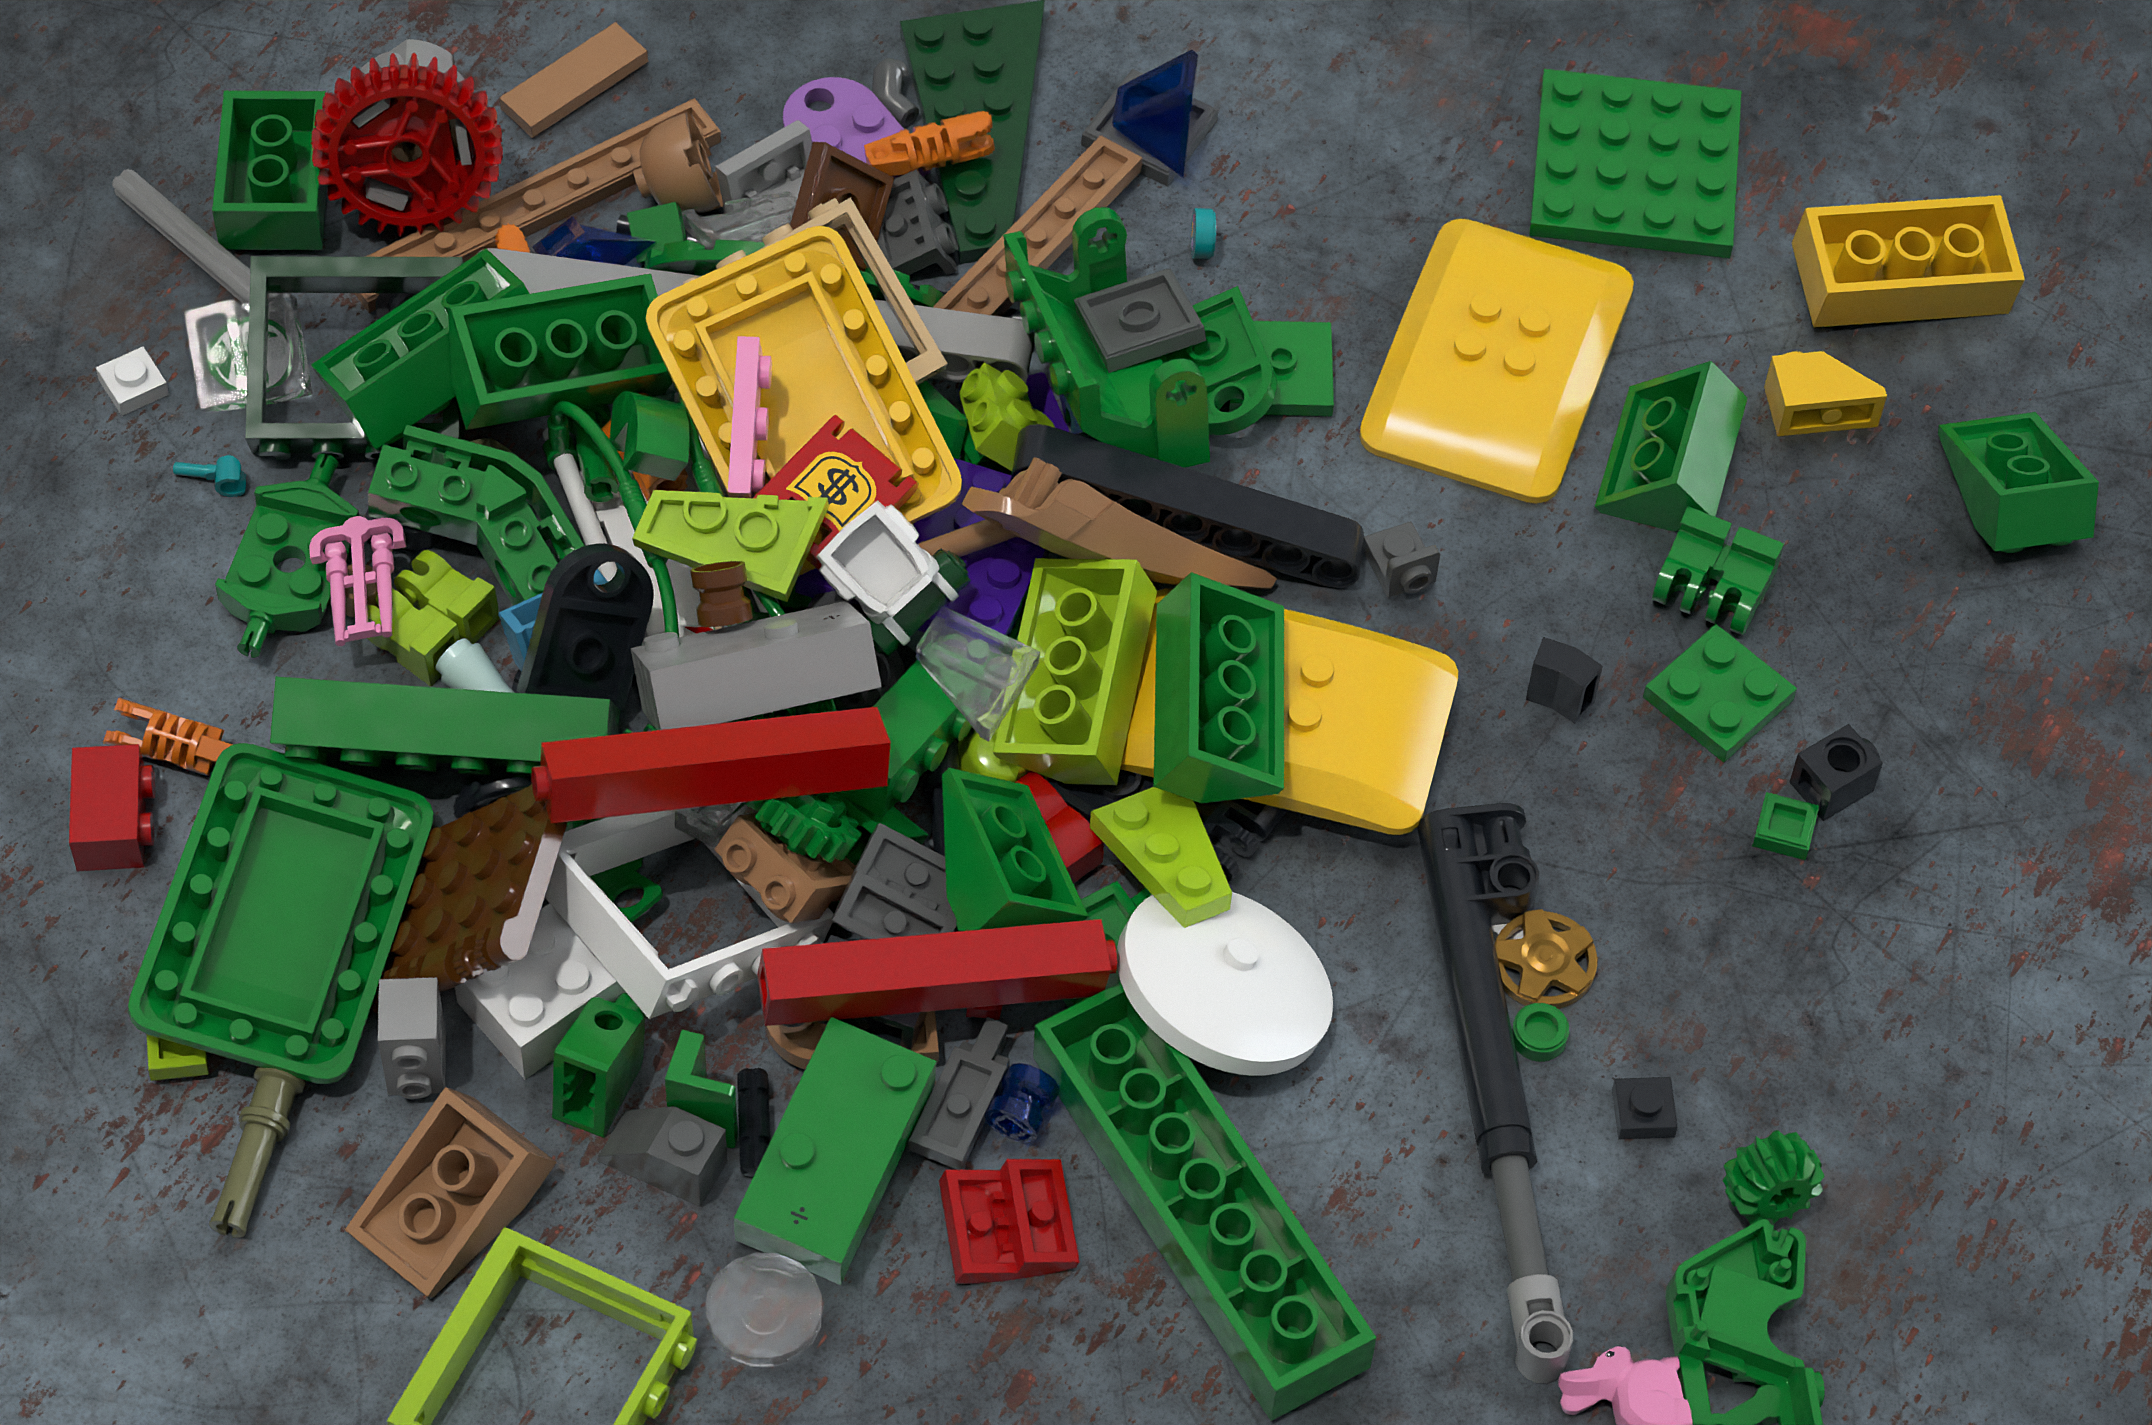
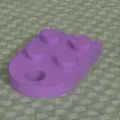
(850, 123)

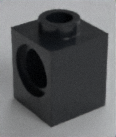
(1831, 789)

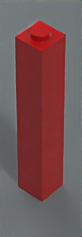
(712, 764)
(934, 972)

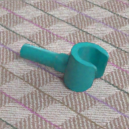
(227, 474)

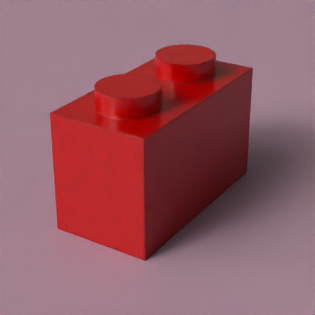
(109, 807)

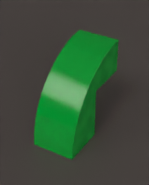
(650, 434)

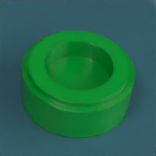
(1540, 1032)

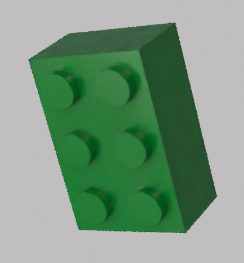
(266, 173)

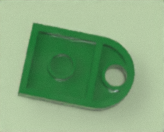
(1231, 363)

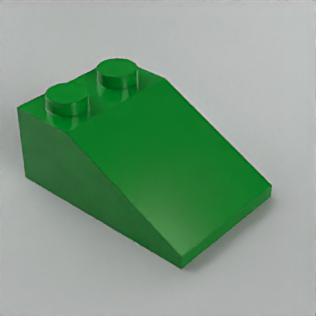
(2020, 482)
(1002, 857)

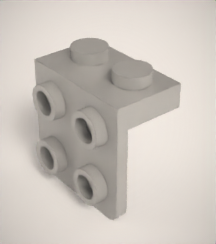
(767, 166)

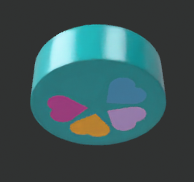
(1203, 233)

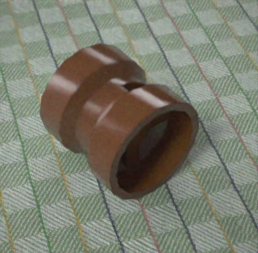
(721, 593)

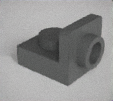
(1401, 559)

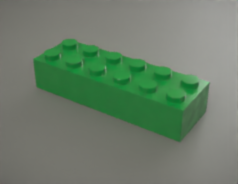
(428, 725)

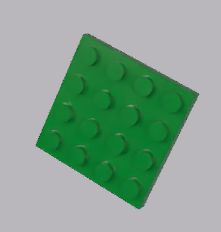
(1636, 163)

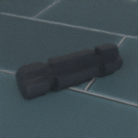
(753, 1118)

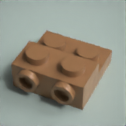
(789, 883)

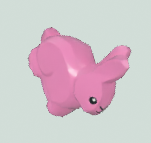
(1639, 1391)

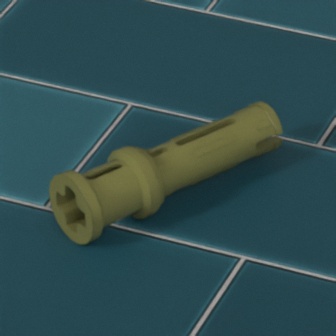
(262, 1125)

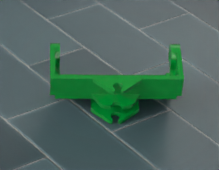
(1123, 408)

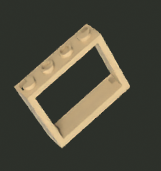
(846, 215)

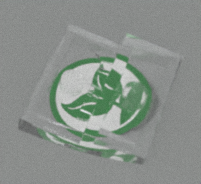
(221, 353)

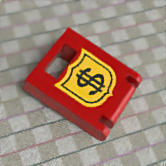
(845, 472)

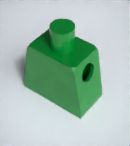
(603, 1041)

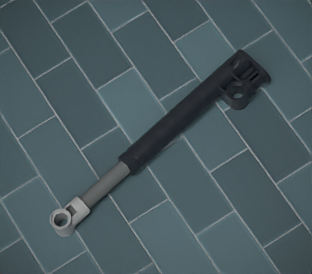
(1465, 868)

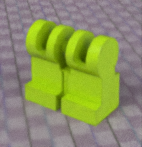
(433, 613)

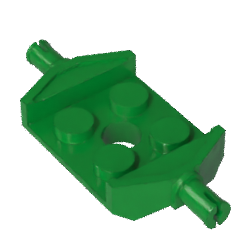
(282, 529)

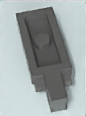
(962, 1098)

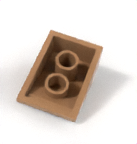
(449, 1192)

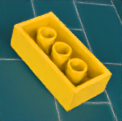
(1907, 261)

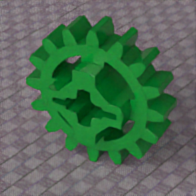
(810, 824)

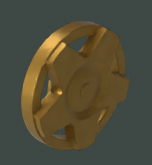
(1546, 958)

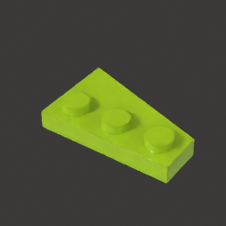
(709, 528)
(1167, 851)

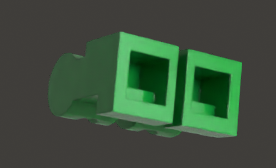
(1703, 555)

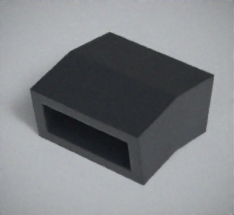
(1564, 679)

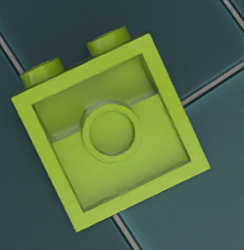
(997, 411)

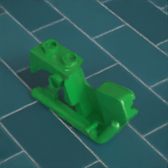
(1721, 1315)

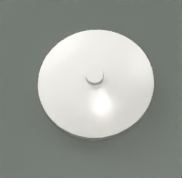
(1228, 989)

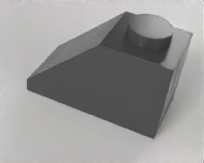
(668, 1151)

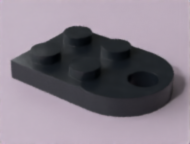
(588, 629)

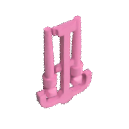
(356, 532)

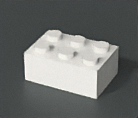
(538, 998)

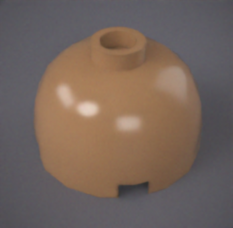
(678, 166)

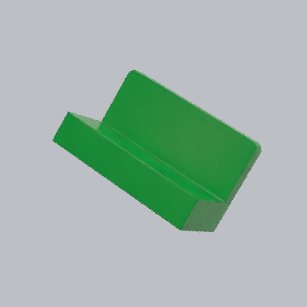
(694, 1093)

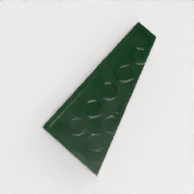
(971, 66)

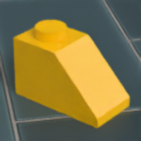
(1820, 395)

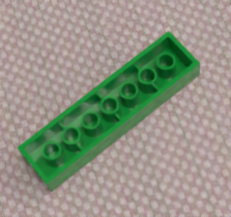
(1205, 1202)

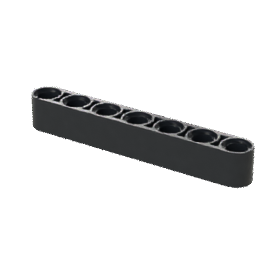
(1205, 508)

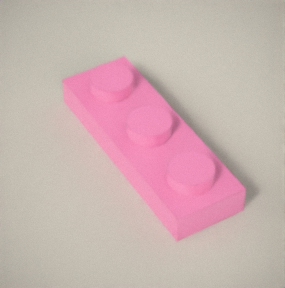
(749, 419)

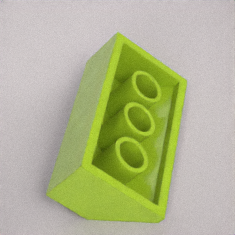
(1091, 640)

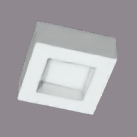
(132, 381)

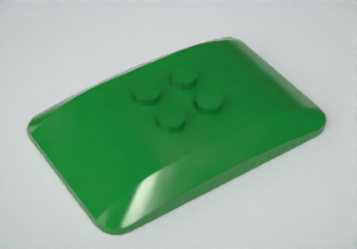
(281, 914)

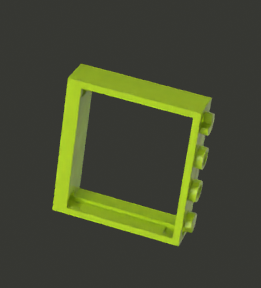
(521, 1256)

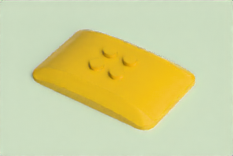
(1496, 360)
(826, 361)
(1357, 722)

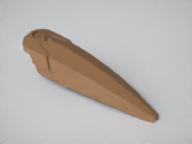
(1088, 525)

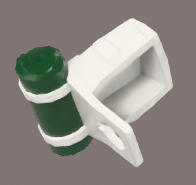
(890, 574)

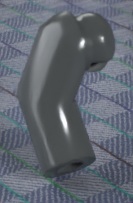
(887, 88)

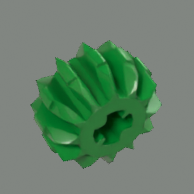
(1773, 1177)

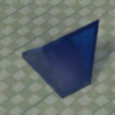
(1159, 110)
(591, 244)

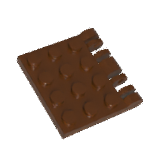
(476, 893)

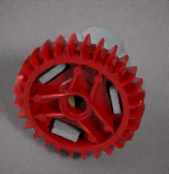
(407, 140)

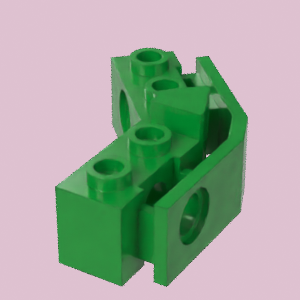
(476, 499)

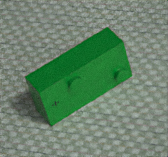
(835, 1150)

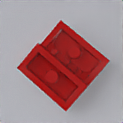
(1008, 1221)

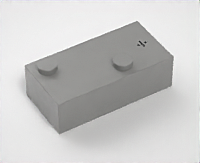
(755, 667)

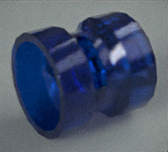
(1021, 1105)

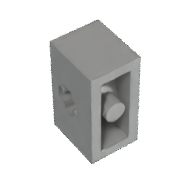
(412, 1037)

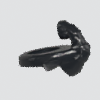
(478, 795)

